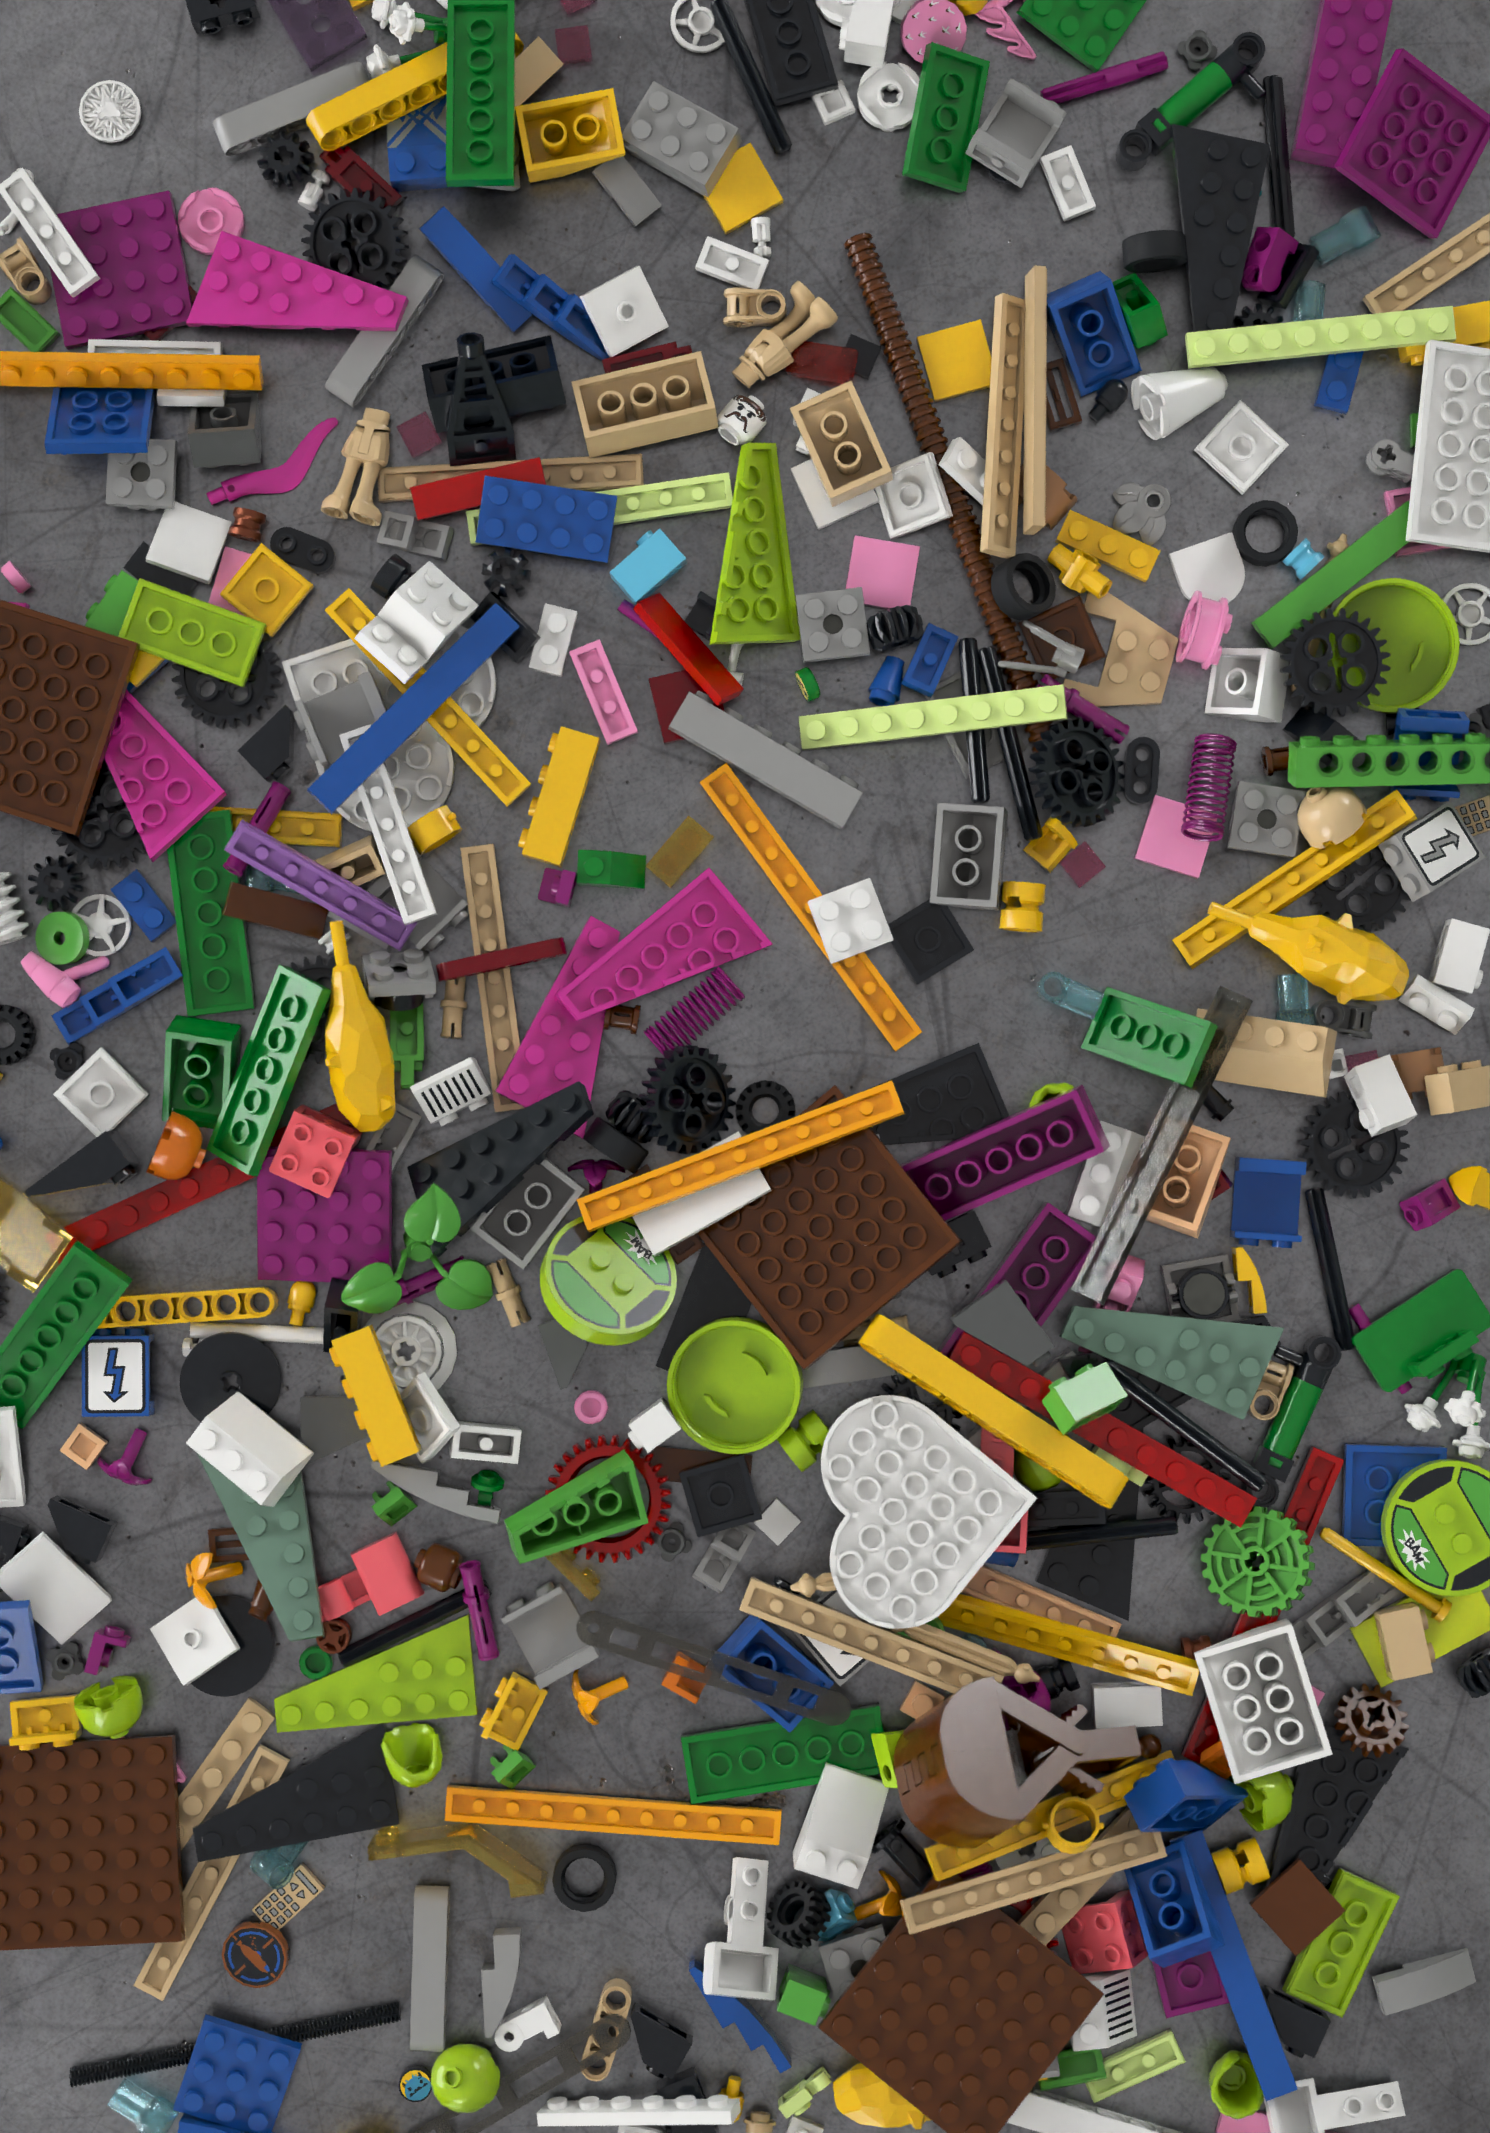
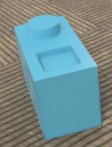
(648, 566)

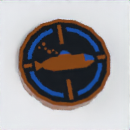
(255, 1954)

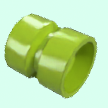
(805, 1441)

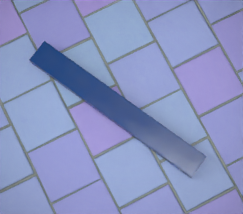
(413, 708)
(1241, 1982)

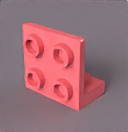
(314, 1150)
(1105, 1936)

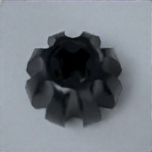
(495, 571)

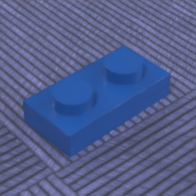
(1338, 381)
(929, 660)
(144, 905)

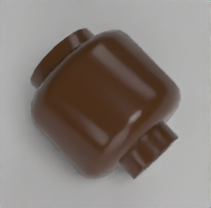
(439, 1567)

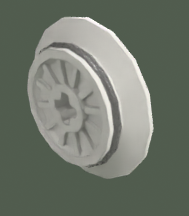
(429, 1334)

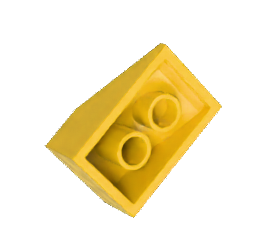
(569, 134)

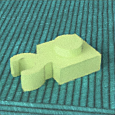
(1131, 1472)
(798, 2098)

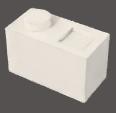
(1459, 957)
(1380, 1096)
(653, 1426)
(486, 1442)
(1126, 1704)

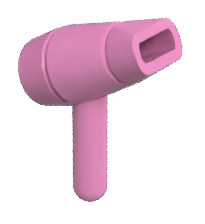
(59, 984)

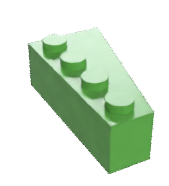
(580, 1511)

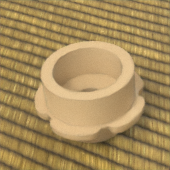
(759, 2122)

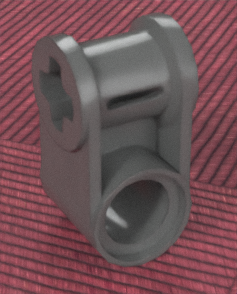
(1349, 1019)

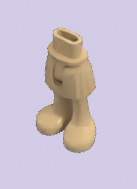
(773, 347)
(365, 447)

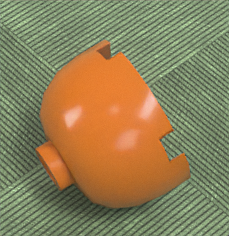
(177, 1149)

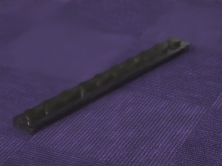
(1158, 1155)

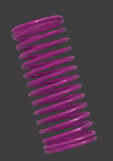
(1200, 824)
(720, 977)

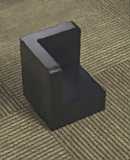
(702, 615)

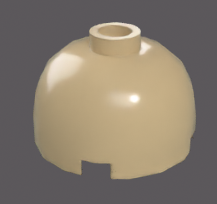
(1330, 815)

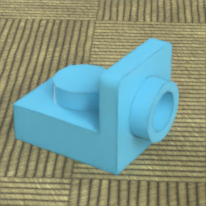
(841, 1914)

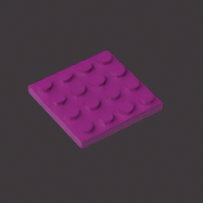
(1415, 143)
(140, 267)
(323, 1237)

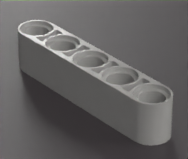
(284, 110)
(374, 348)
(429, 1968)

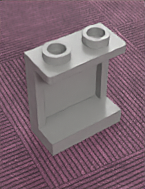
(1016, 132)

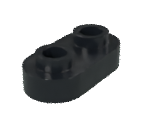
(301, 550)
(1141, 771)

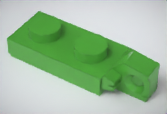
(407, 1043)

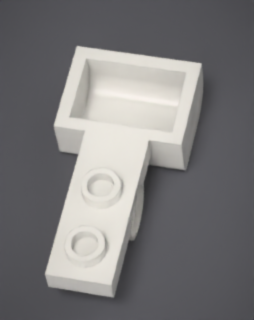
(742, 1964)
(1312, 2113)

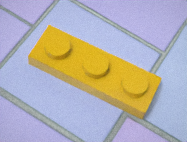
(1108, 546)

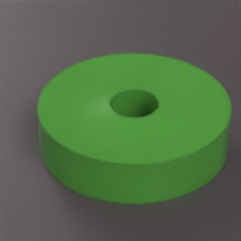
(48, 938)

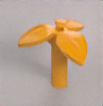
(200, 1575)
(589, 1700)
(886, 1905)

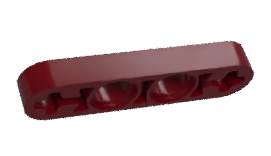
(501, 959)

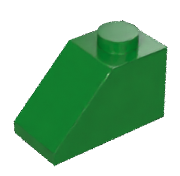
(1140, 311)
(611, 869)

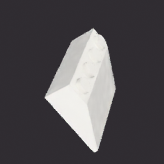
(1262, 1701)

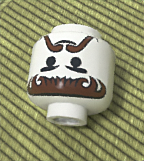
(741, 419)

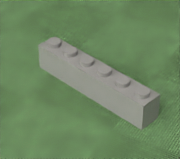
(766, 760)

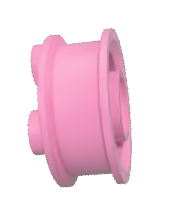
(1202, 630)

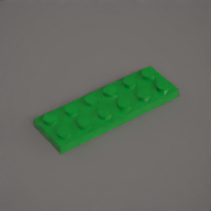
(480, 93)
(210, 944)
(268, 1070)
(56, 1328)
(772, 1759)

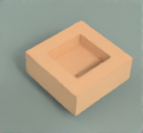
(83, 1446)
(920, 1699)

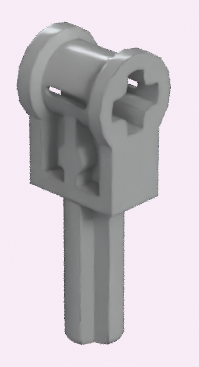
(1398, 464)

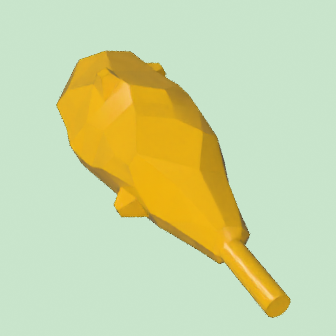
(1327, 953)
(357, 1046)
(874, 2103)

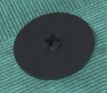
(223, 1356)
(248, 1664)

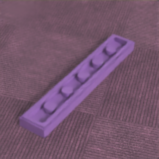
(319, 884)

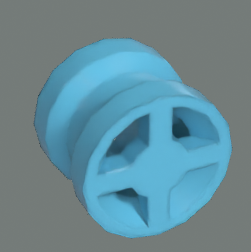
(1303, 558)

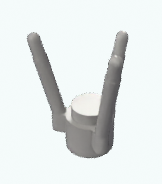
(1066, 655)

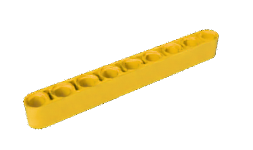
(993, 1411)

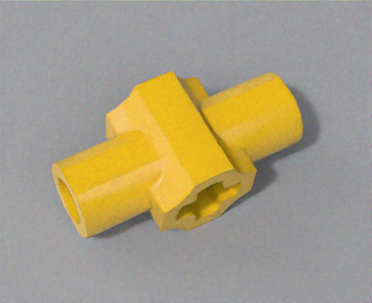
(1079, 571)

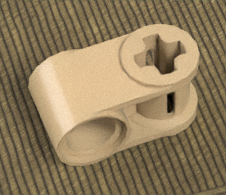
(21, 269)
(750, 307)
(1273, 1388)

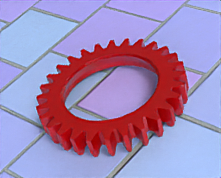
(656, 1493)

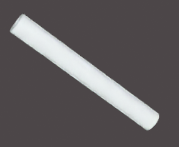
(267, 1333)

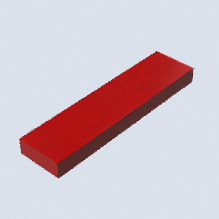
(466, 490)
(688, 649)

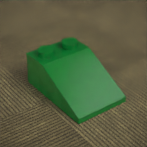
(199, 1068)

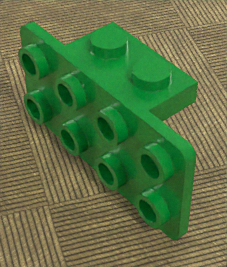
(1424, 1332)

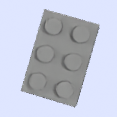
(681, 139)
(529, 1213)

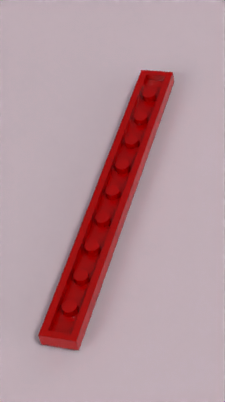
(165, 1199)
(1108, 1433)
(1306, 1508)

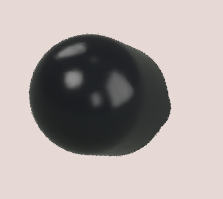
(1109, 398)

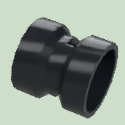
(1059, 1678)

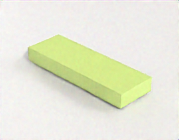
(1137, 2064)

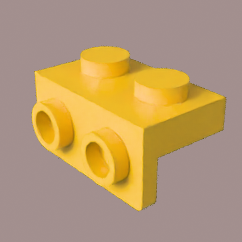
(514, 1711)
(44, 1721)

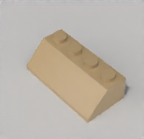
(645, 404)
(1279, 1056)

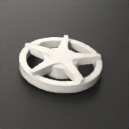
(700, 24)
(1470, 612)
(102, 925)

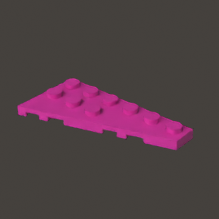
(279, 291)
(157, 778)
(681, 939)
(557, 1046)

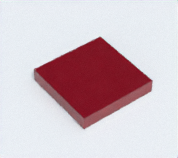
(668, 696)

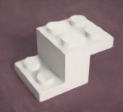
(416, 622)

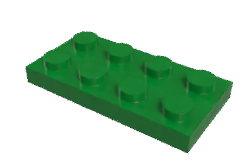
(945, 117)
(1149, 1037)

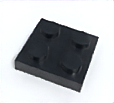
(928, 940)
(720, 1495)

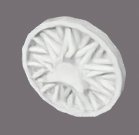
(110, 111)

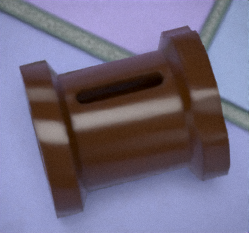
(1274, 759)
(622, 1018)

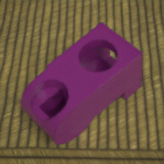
(1267, 258)

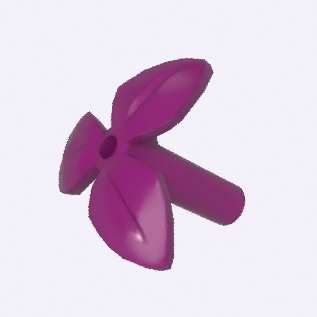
(595, 1171)
(122, 1467)

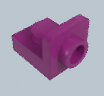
(557, 887)
(1429, 1205)
(100, 1652)

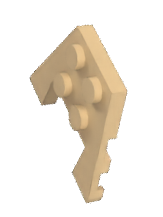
(1135, 660)

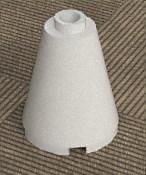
(1175, 397)

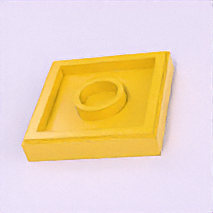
(743, 191)
(956, 360)
(266, 589)

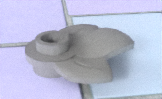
(1137, 513)

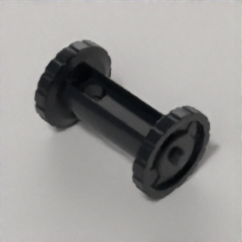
(907, 1858)

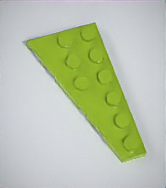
(756, 573)
(407, 1682)

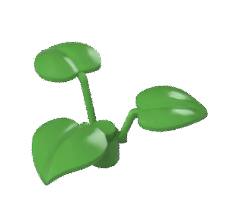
(428, 1219)

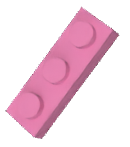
(603, 692)

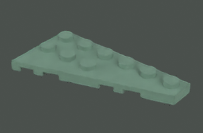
(1198, 1357)
(279, 1551)

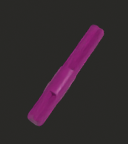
(1106, 78)

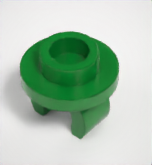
(487, 1483)

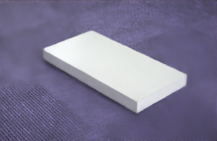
(686, 1216)

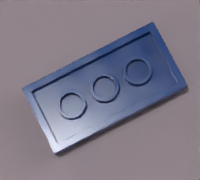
(546, 519)

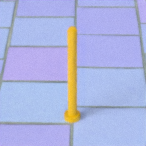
(1438, 1608)

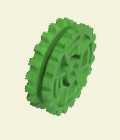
(1280, 1575)

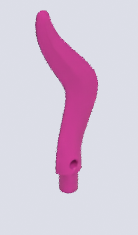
(277, 479)

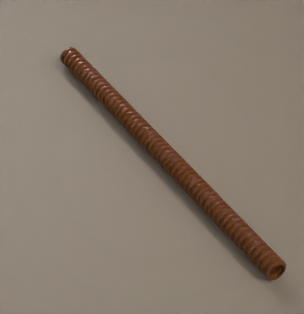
(932, 440)

